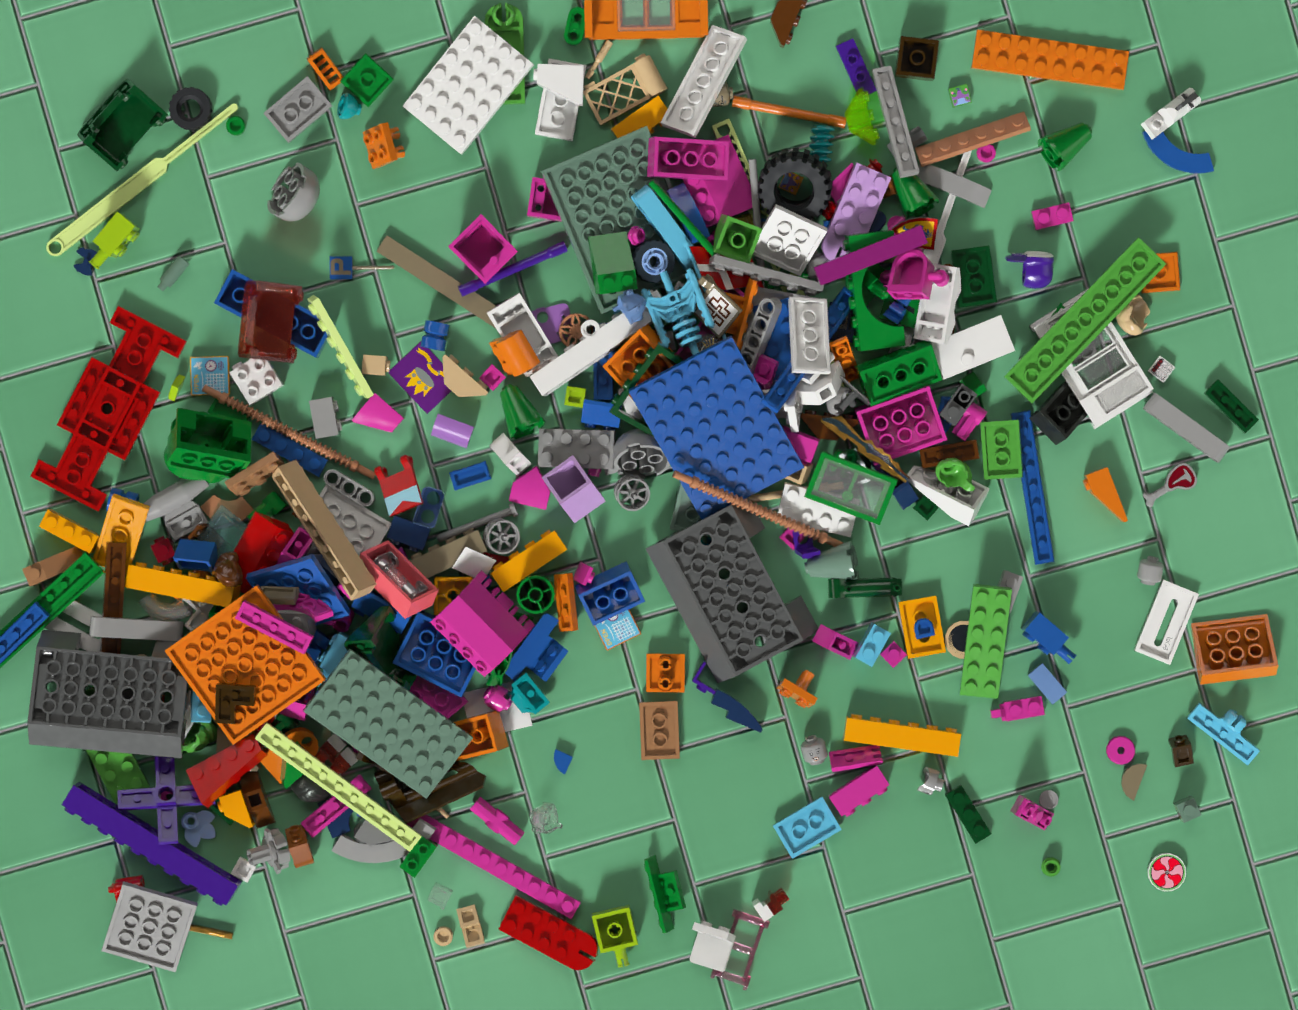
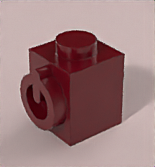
(164, 550)

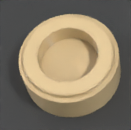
(443, 936)

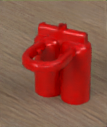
(116, 887)

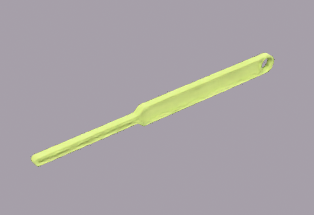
(130, 189)

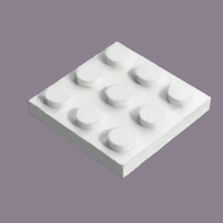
(789, 240)

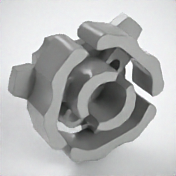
(270, 851)

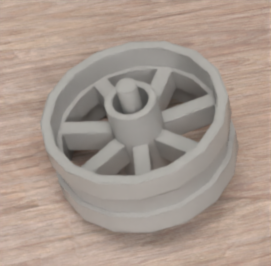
(632, 492)
(501, 536)

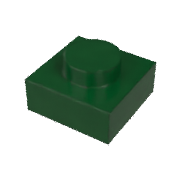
(925, 507)

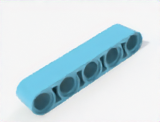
(663, 224)

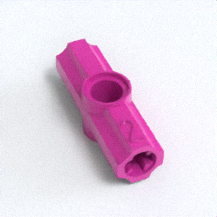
(497, 820)

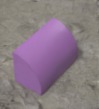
(452, 431)

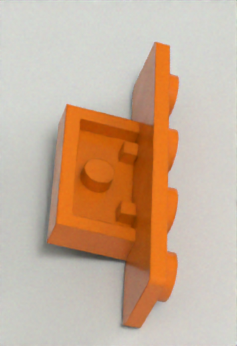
(740, 325)

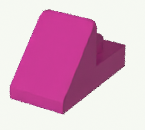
(765, 371)

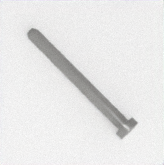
(478, 523)

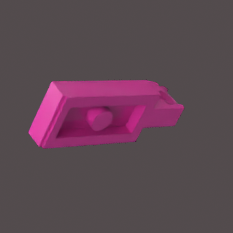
(1019, 709)

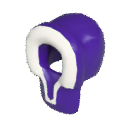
(1037, 268)

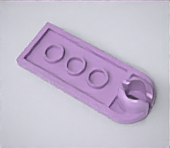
(855, 208)

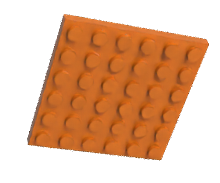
(238, 654)

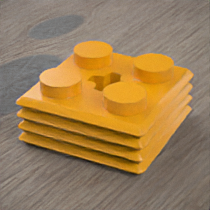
(446, 586)

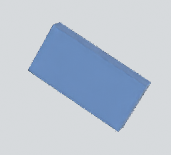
(1047, 683)

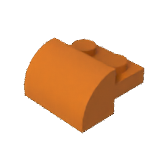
(514, 353)

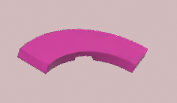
(314, 608)

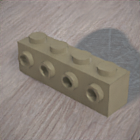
(444, 557)

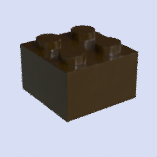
(916, 58)

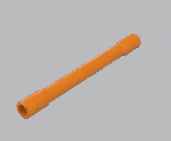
(749, 104)

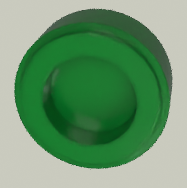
(235, 125)

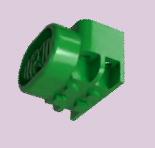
(207, 446)

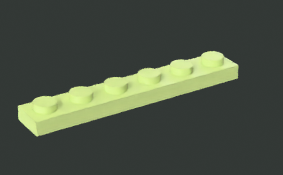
(335, 340)

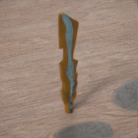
(867, 448)

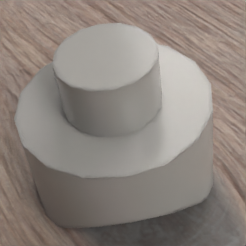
(932, 781)

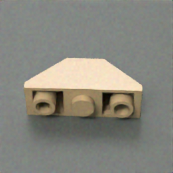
(461, 380)

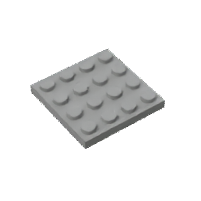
(149, 926)

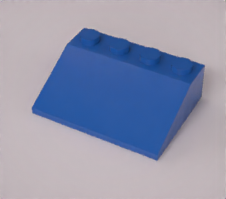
(433, 657)

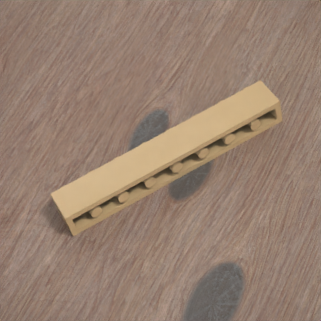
(324, 530)

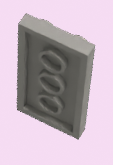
(590, 447)

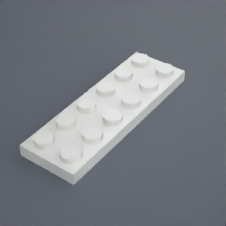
(703, 81)

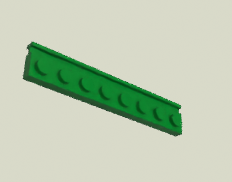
(60, 594)

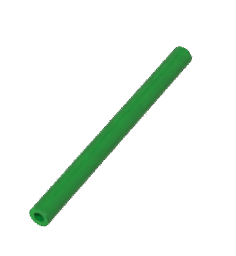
(682, 217)

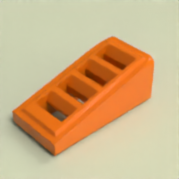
(314, 56)

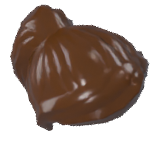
(228, 570)

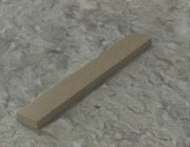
(435, 278)

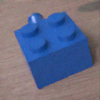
(1048, 636)

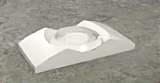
(936, 315)
(515, 316)

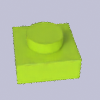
(574, 396)

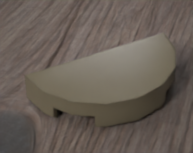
(1132, 778)

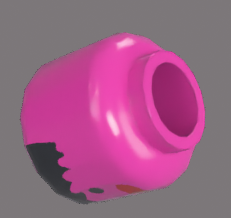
(497, 698)

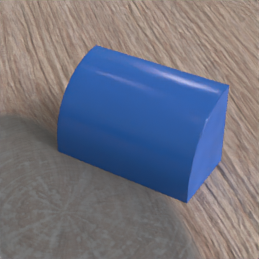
(196, 555)

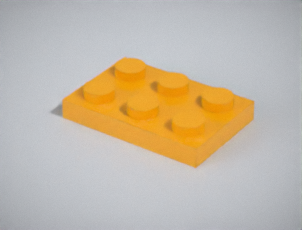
(910, 612)

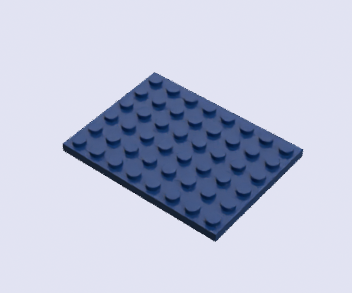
(716, 426)

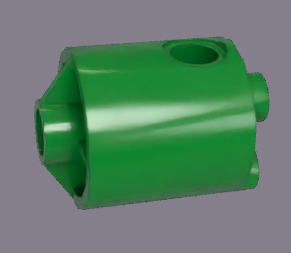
(536, 594)

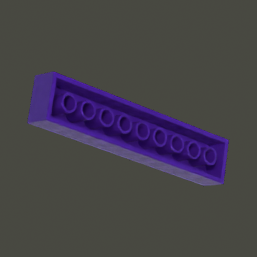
(144, 840)

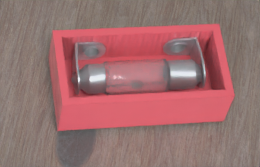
(398, 579)

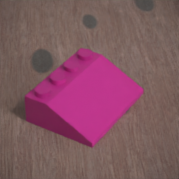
(722, 196)
(902, 423)

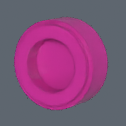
(986, 153)

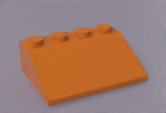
(624, 361)
(1234, 649)

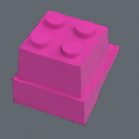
(483, 248)

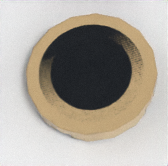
(956, 638)

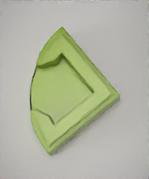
(176, 387)

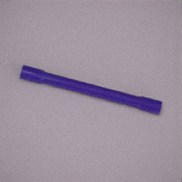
(550, 252)

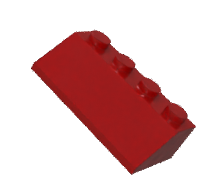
(261, 545)

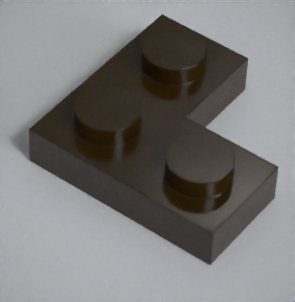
(228, 697)

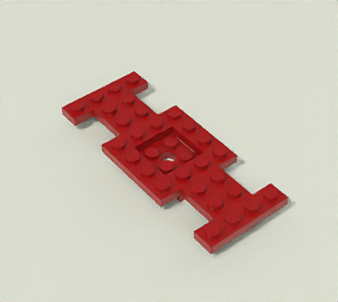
(114, 384)

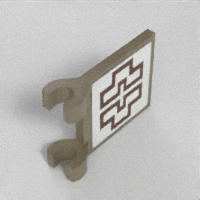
(721, 306)

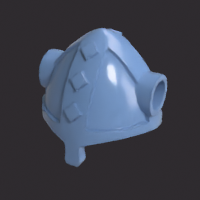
(631, 305)

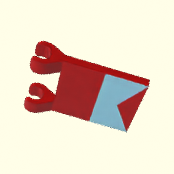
(401, 489)

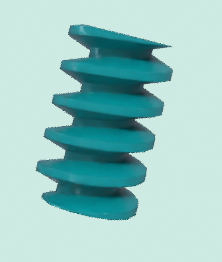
(822, 142)

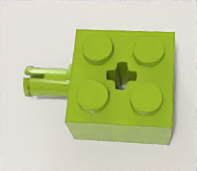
(114, 239)
(617, 941)

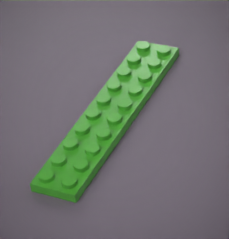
(1085, 320)

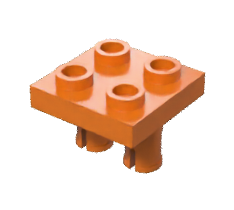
(381, 146)
(665, 672)
(798, 690)

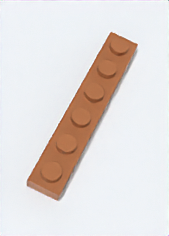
(972, 139)

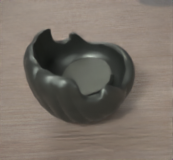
(308, 790)

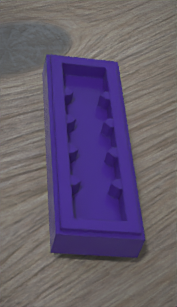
(855, 66)

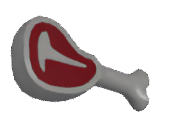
(1179, 477)

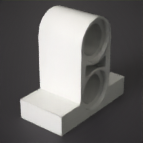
(510, 454)

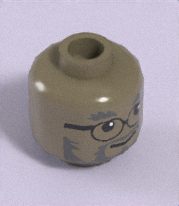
(724, 96)

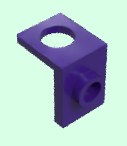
(804, 550)
(700, 685)

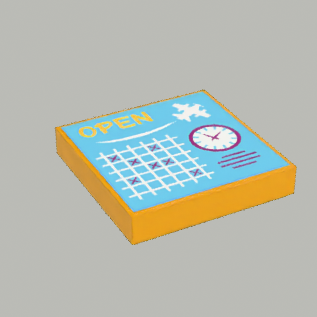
(211, 372)

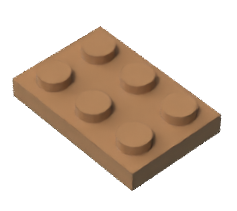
(254, 474)
(659, 730)

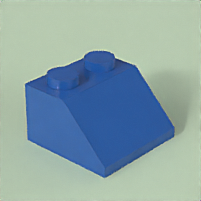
(598, 413)

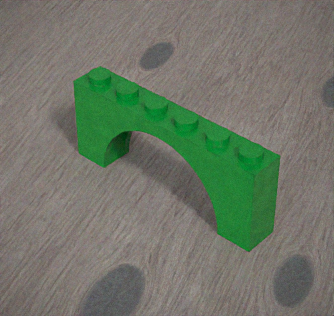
(869, 331)

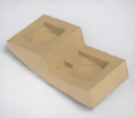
(470, 926)

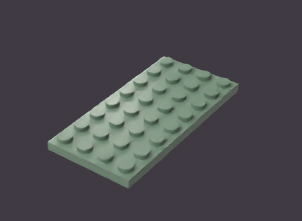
(388, 723)

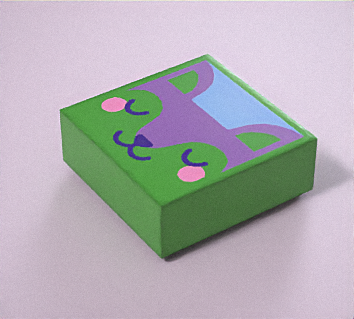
(959, 95)

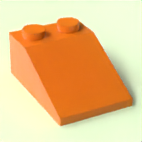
(487, 734)

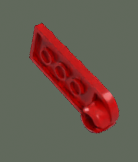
(549, 934)

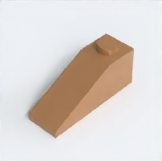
(51, 566)

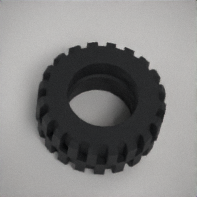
(801, 163)

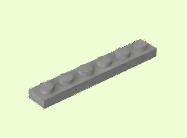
(895, 121)
(760, 273)

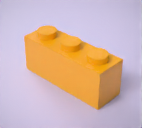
(648, 115)
(70, 531)

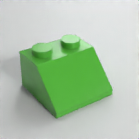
(735, 238)

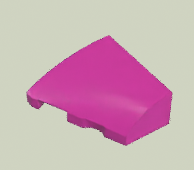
(378, 415)

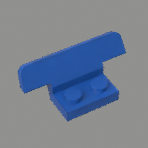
(538, 651)

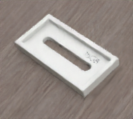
(1186, 601)
(82, 614)

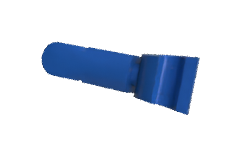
(897, 311)

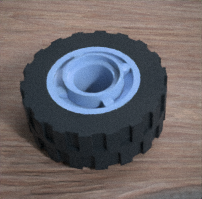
(663, 256)

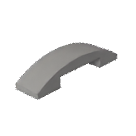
(954, 185)

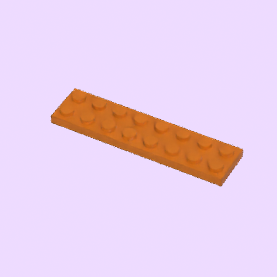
(1050, 59)

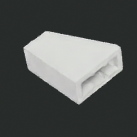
(562, 80)

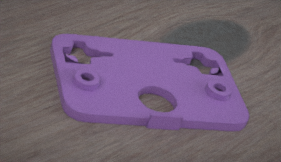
(551, 326)

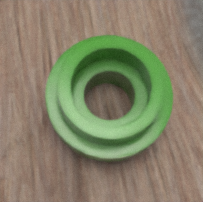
(1054, 871)

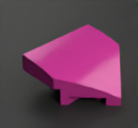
(530, 489)

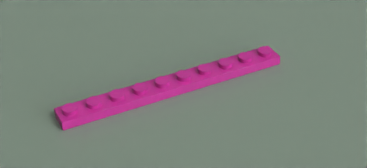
(501, 868)

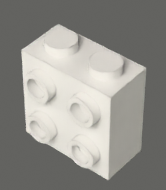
(256, 379)

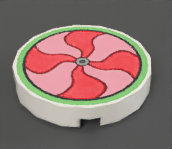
(1166, 872)

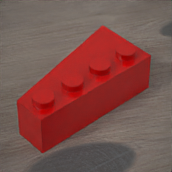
(225, 768)

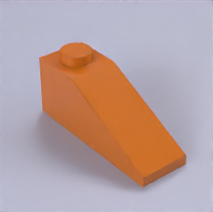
(1103, 489)

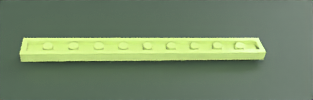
(338, 786)

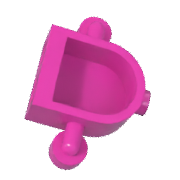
(912, 276)

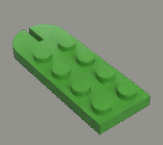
(513, 33)

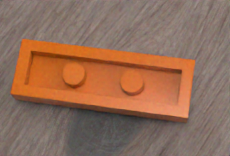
(566, 602)

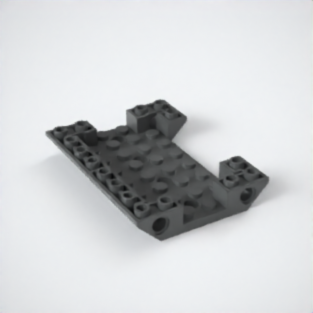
(711, 603)
(106, 718)

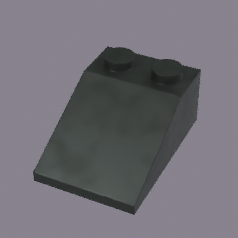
(1059, 414)

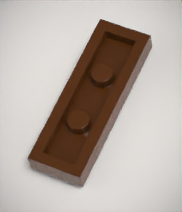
(963, 451)

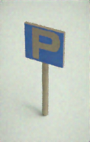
(342, 267)

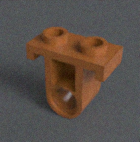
(299, 846)

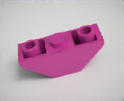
(1032, 812)

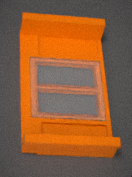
(645, 19)

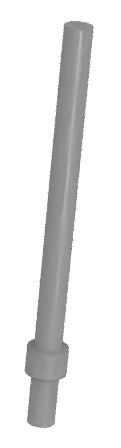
(755, 201)

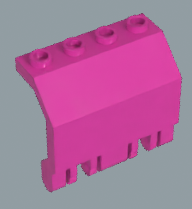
(482, 624)

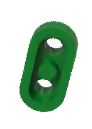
(574, 26)

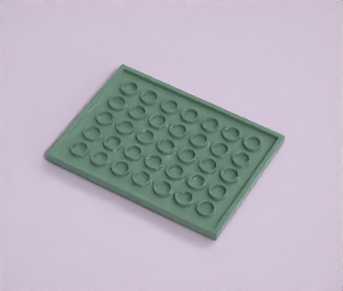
(595, 199)

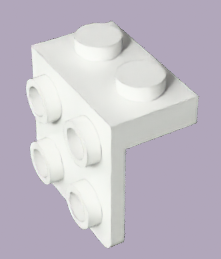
(712, 946)

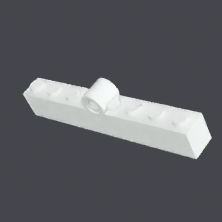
(588, 351)

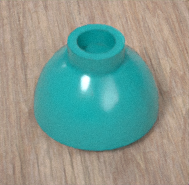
(348, 106)

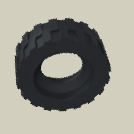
(205, 108)

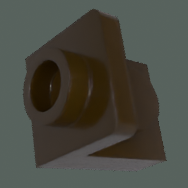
(1181, 750)

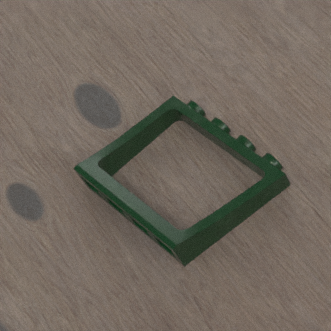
(639, 370)

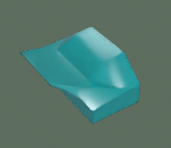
(527, 695)

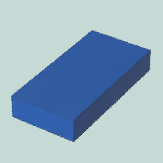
(470, 475)

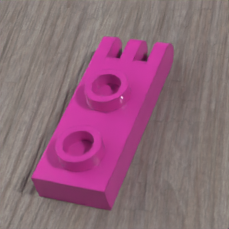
(855, 758)

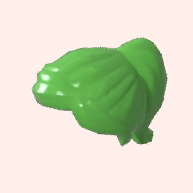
(954, 473)
(200, 736)

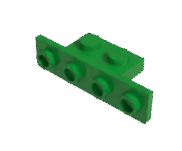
(666, 892)

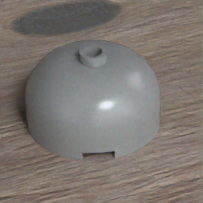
(301, 196)
(642, 447)

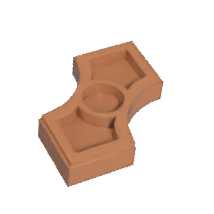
(238, 507)

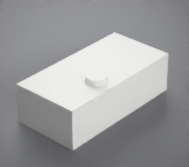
(973, 347)

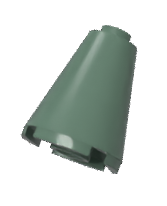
(834, 563)

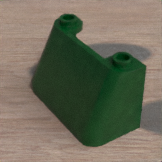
(121, 123)
(379, 645)

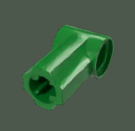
(270, 505)

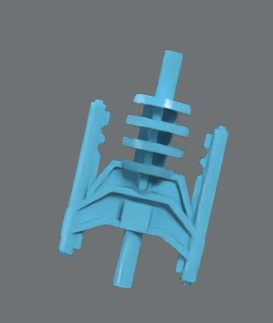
(677, 308)

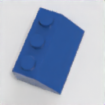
(610, 593)
(371, 602)

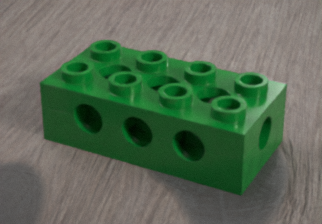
(909, 378)

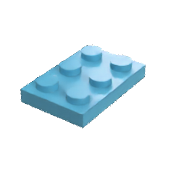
(807, 827)

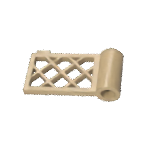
(647, 77)

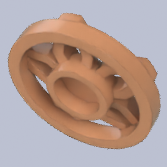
(574, 329)

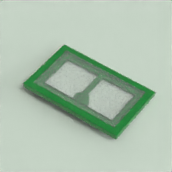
(850, 488)

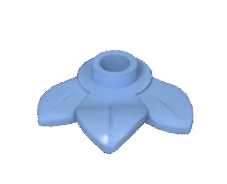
(200, 829)

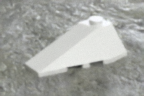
(954, 501)

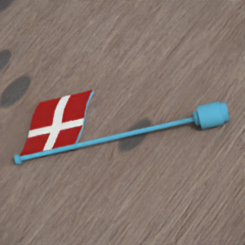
(724, 279)

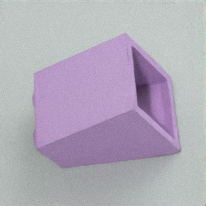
(573, 489)

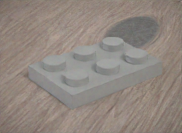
(298, 109)

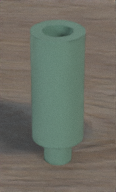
(173, 273)

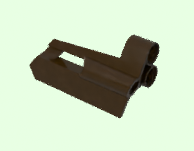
(413, 805)

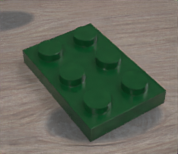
(976, 276)

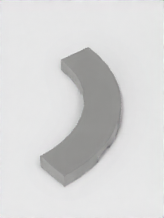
(380, 852)

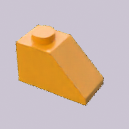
(235, 808)

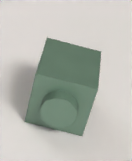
(1187, 809)

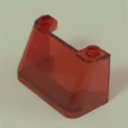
(268, 321)

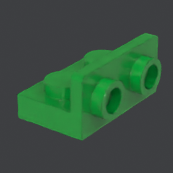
(418, 856)

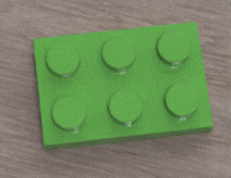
(1001, 449)

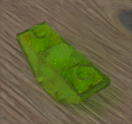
(860, 118)

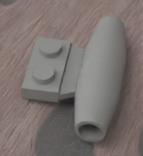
(177, 506)

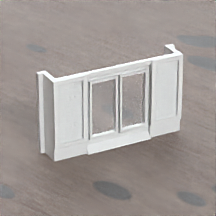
(1103, 374)

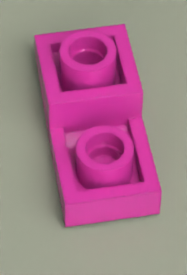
(584, 573)

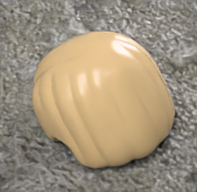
(1133, 315)

